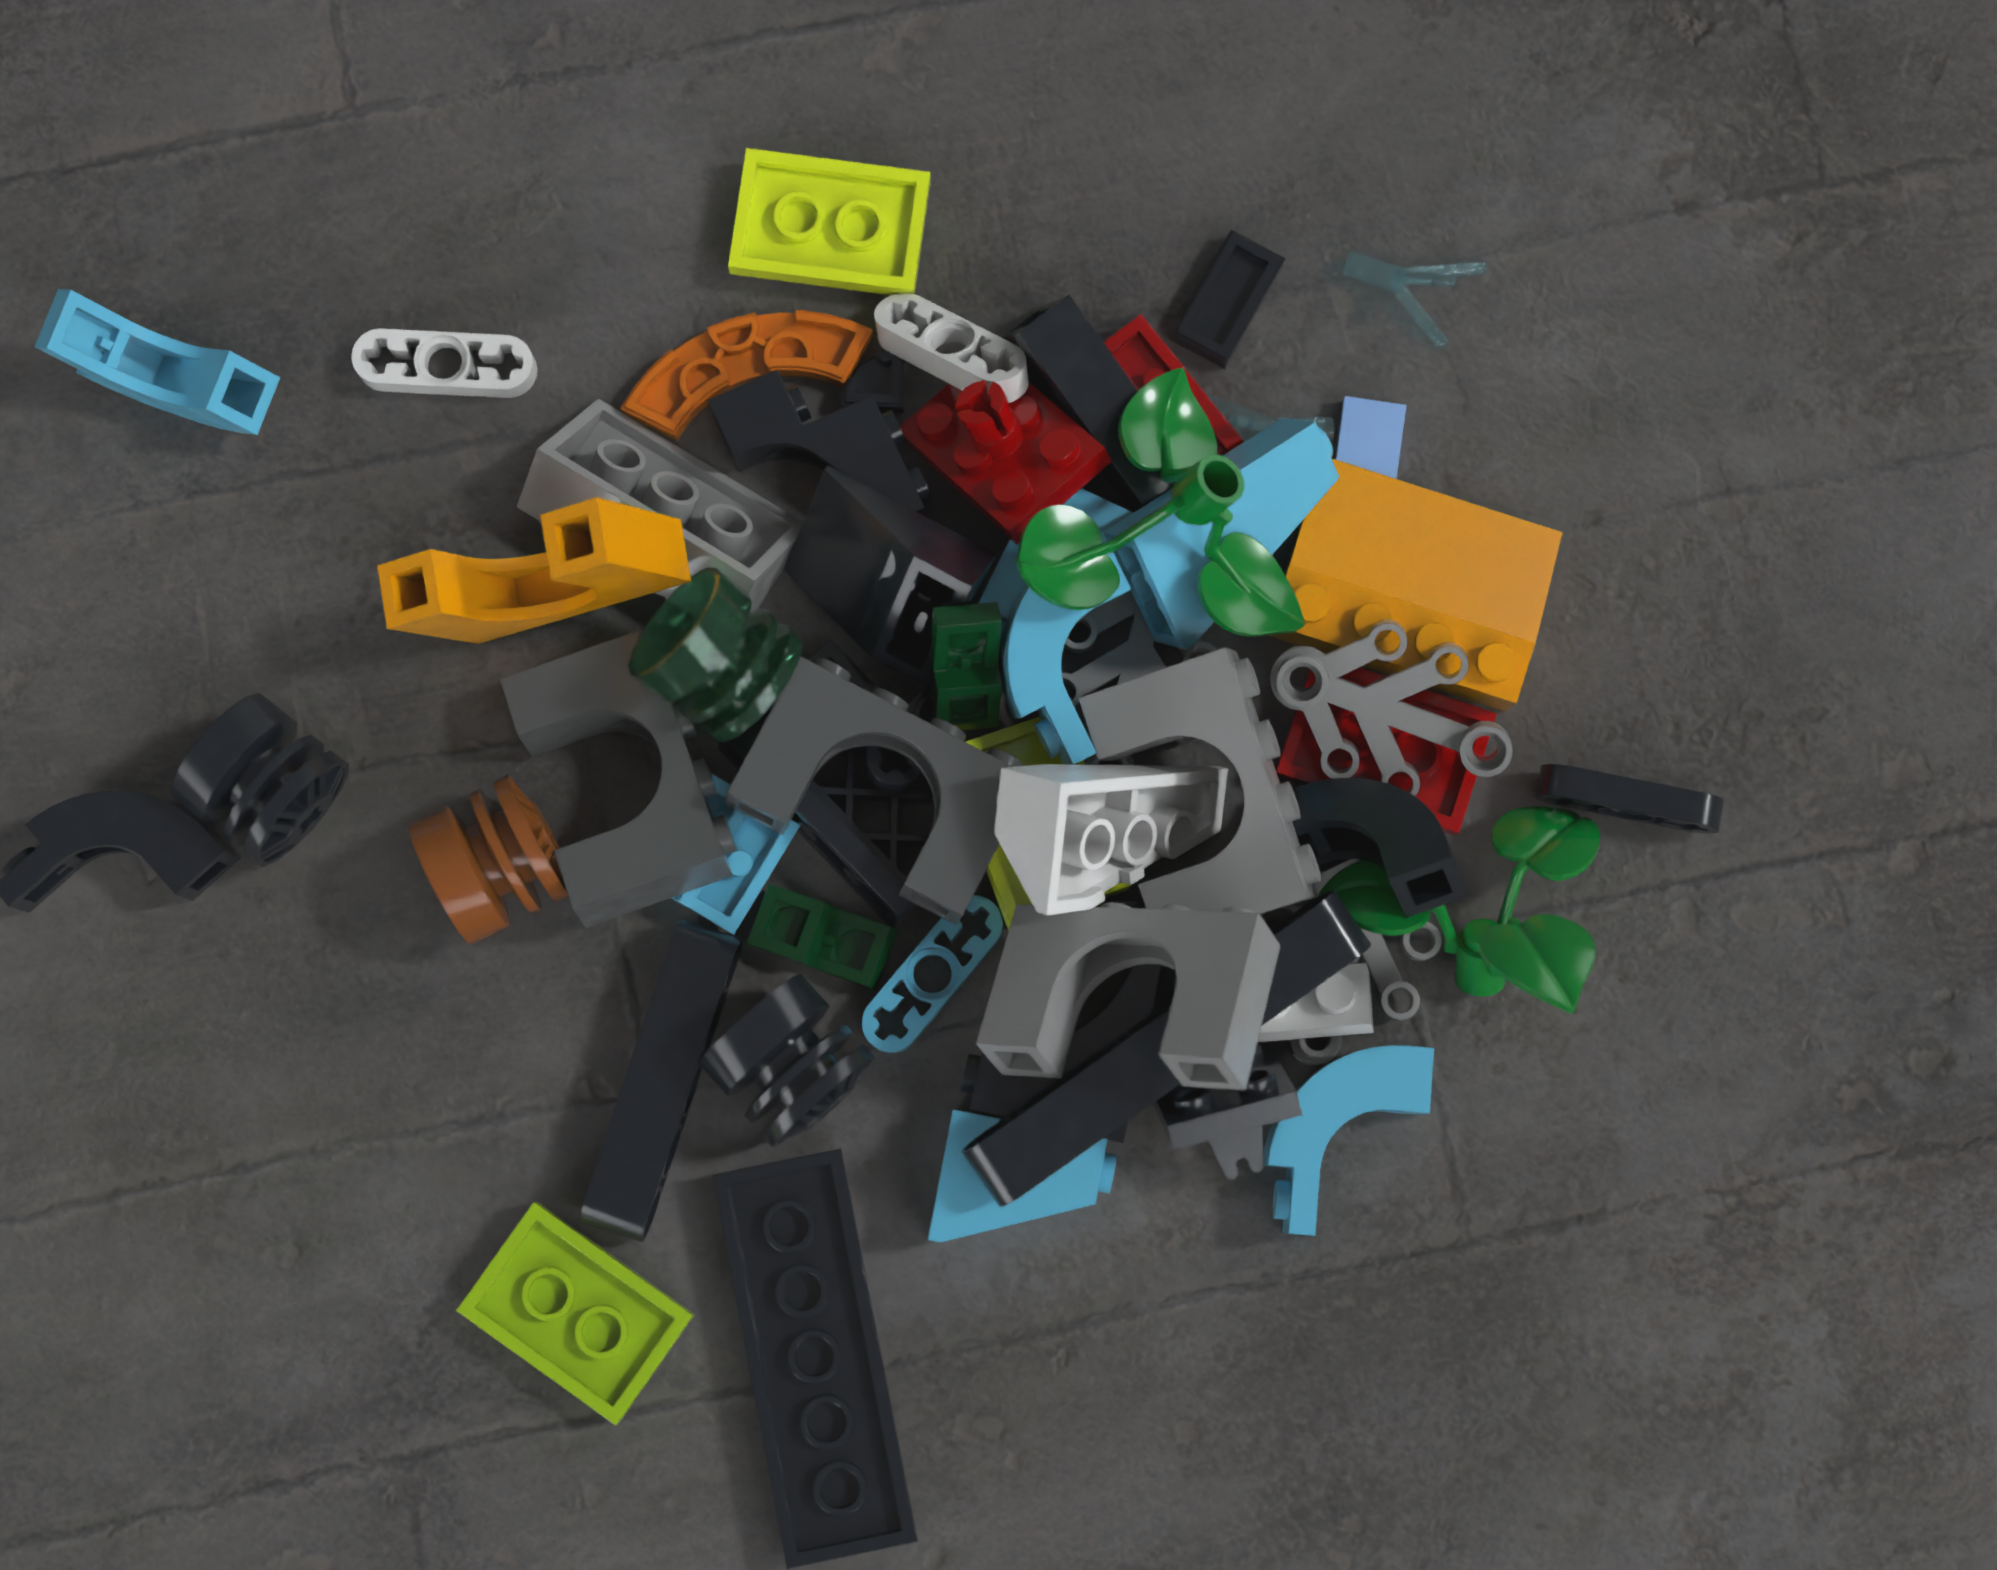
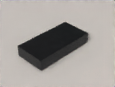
(1227, 299)

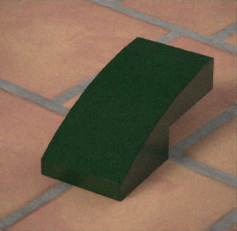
(965, 665)
(822, 937)

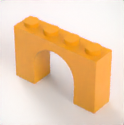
(592, 560)

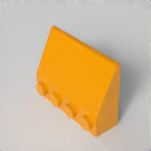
(1434, 568)

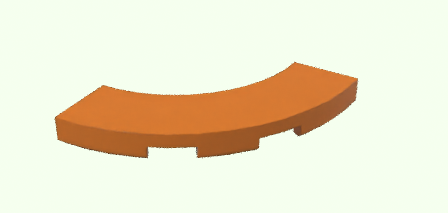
(738, 353)

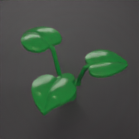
(1166, 432)
(1542, 954)

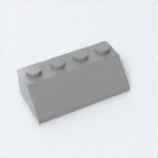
(629, 464)

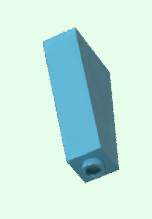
(1284, 478)

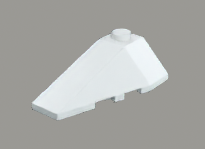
(1100, 825)

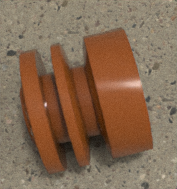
(489, 859)

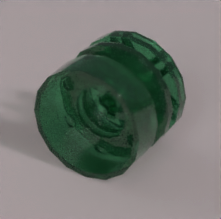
(715, 655)

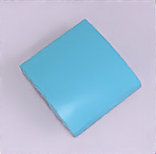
(756, 856)

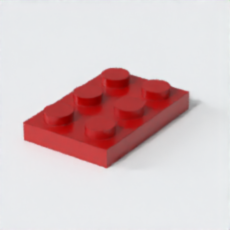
(1442, 776)

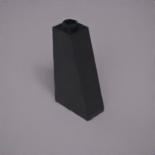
(1089, 385)

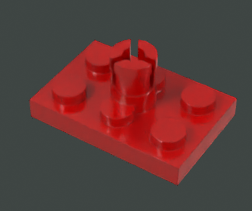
(1004, 454)

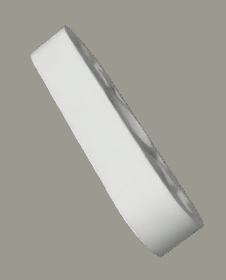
(917, 327)
(398, 375)

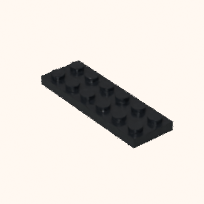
(815, 1358)

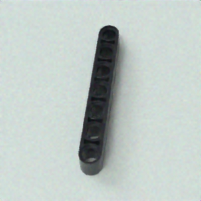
(1132, 1075)

